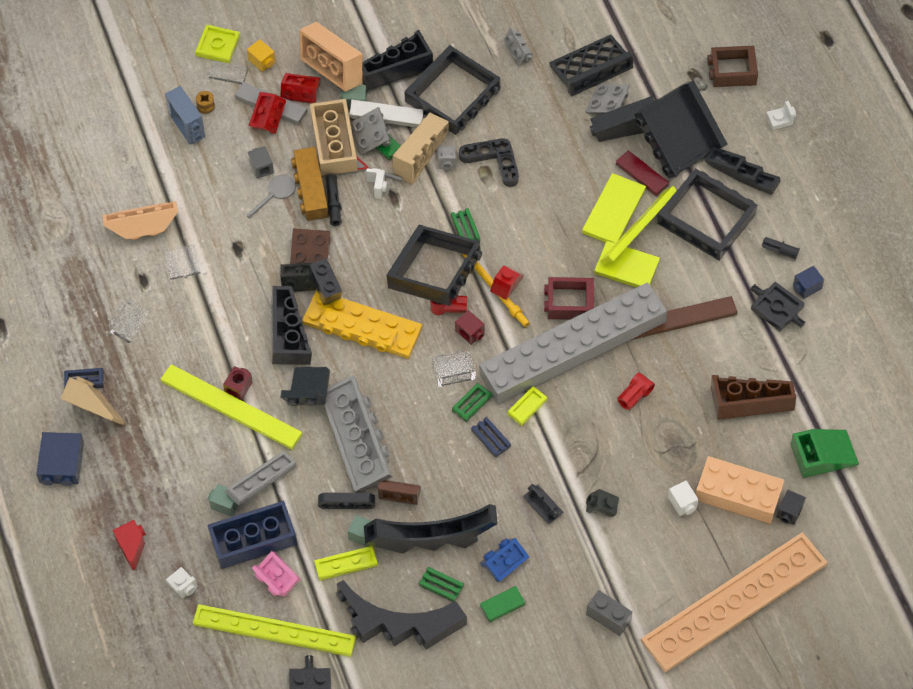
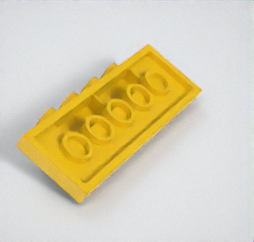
(363, 325)

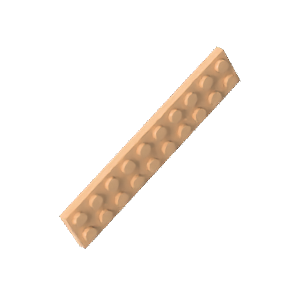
(733, 602)

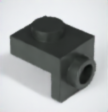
(602, 502)

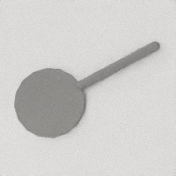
(279, 187)

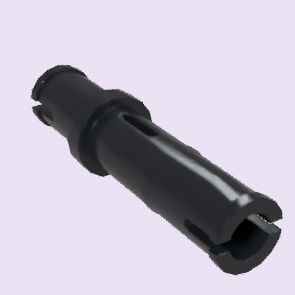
(334, 206)

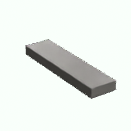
(291, 112)
(261, 478)

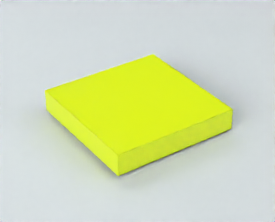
(217, 44)

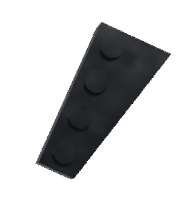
(397, 62)
(288, 335)

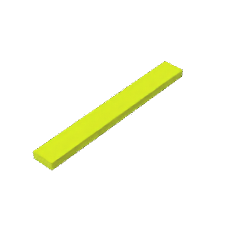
(231, 407)
(274, 630)

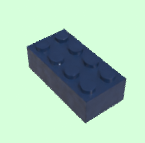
(252, 534)

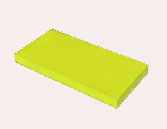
(614, 209)

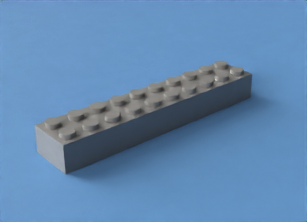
(572, 343)

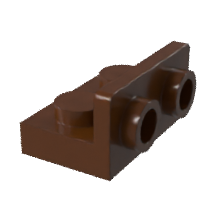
(399, 492)

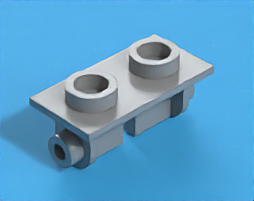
(516, 46)

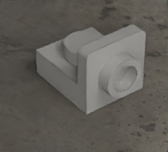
(446, 157)

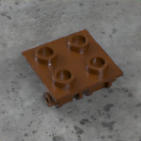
(309, 245)

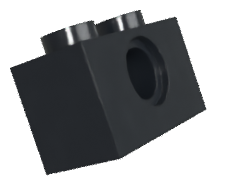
(325, 281)

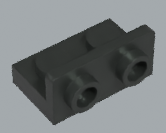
(297, 276)

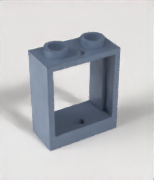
(185, 115)

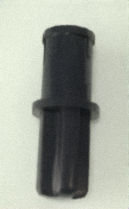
(780, 247)

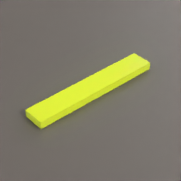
(638, 226)

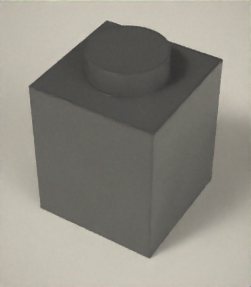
(260, 162)

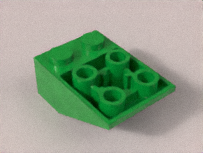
(822, 451)

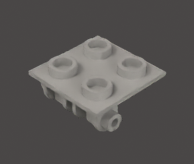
(607, 98)
(370, 131)

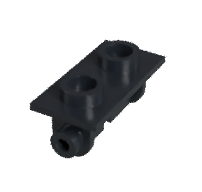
(542, 503)

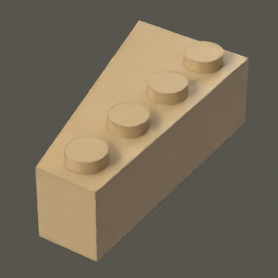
(419, 148)

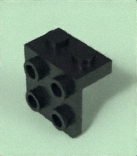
(308, 386)

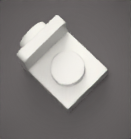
(781, 117)
(182, 583)

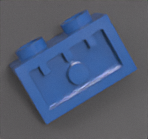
(505, 558)

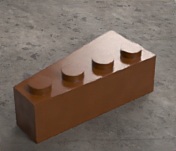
(751, 397)

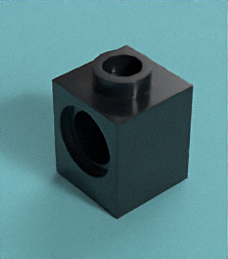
(790, 507)

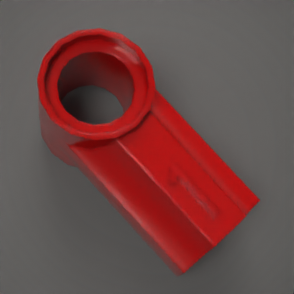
(458, 305)
(639, 387)

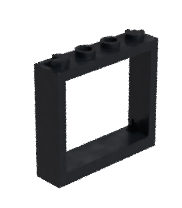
(449, 56)
(696, 237)
(440, 239)

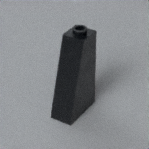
(618, 122)

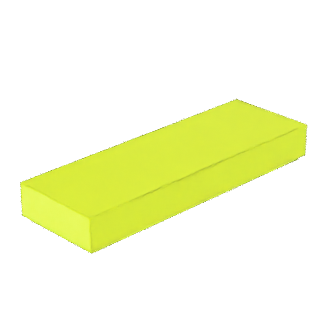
(345, 563)

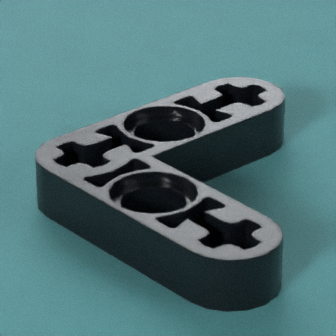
(499, 154)

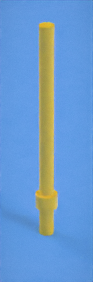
(514, 310)

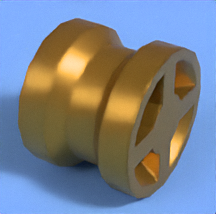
(202, 105)

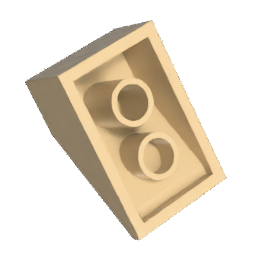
(84, 395)

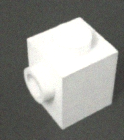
(683, 498)

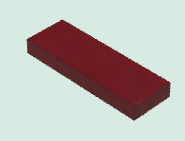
(642, 173)

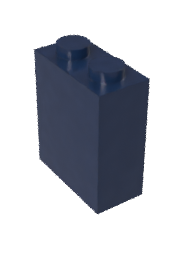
(60, 458)

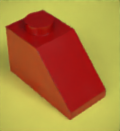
(505, 282)
(130, 541)

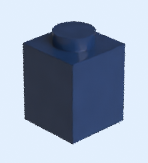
(808, 282)

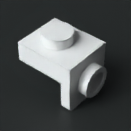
(377, 176)

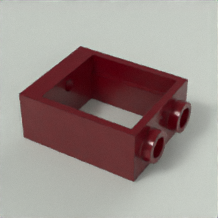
(574, 283)

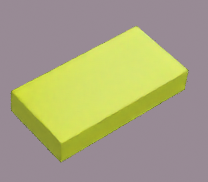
(527, 405)

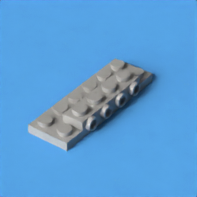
(357, 434)

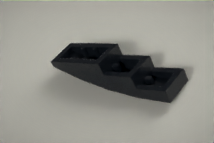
(742, 171)

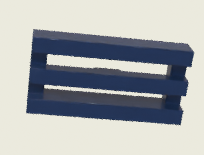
(97, 380)
(481, 425)

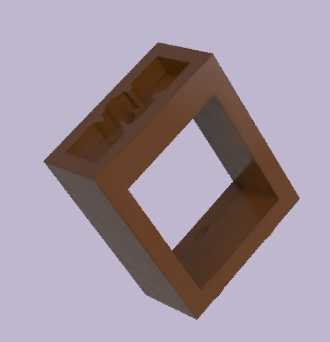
(733, 78)

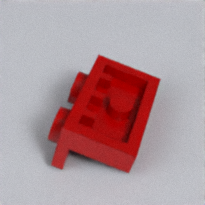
(299, 87)
(267, 112)

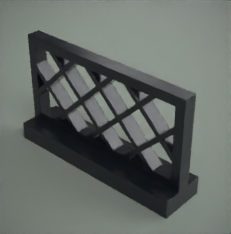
(598, 72)

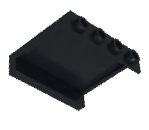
(680, 128)

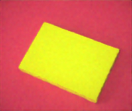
(629, 268)

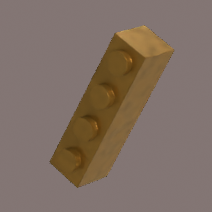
(310, 183)

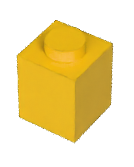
(261, 55)

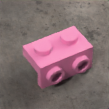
(276, 575)

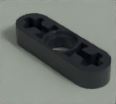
(346, 501)

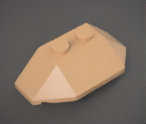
(141, 221)

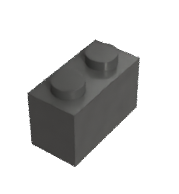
(609, 613)

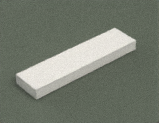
(392, 114)

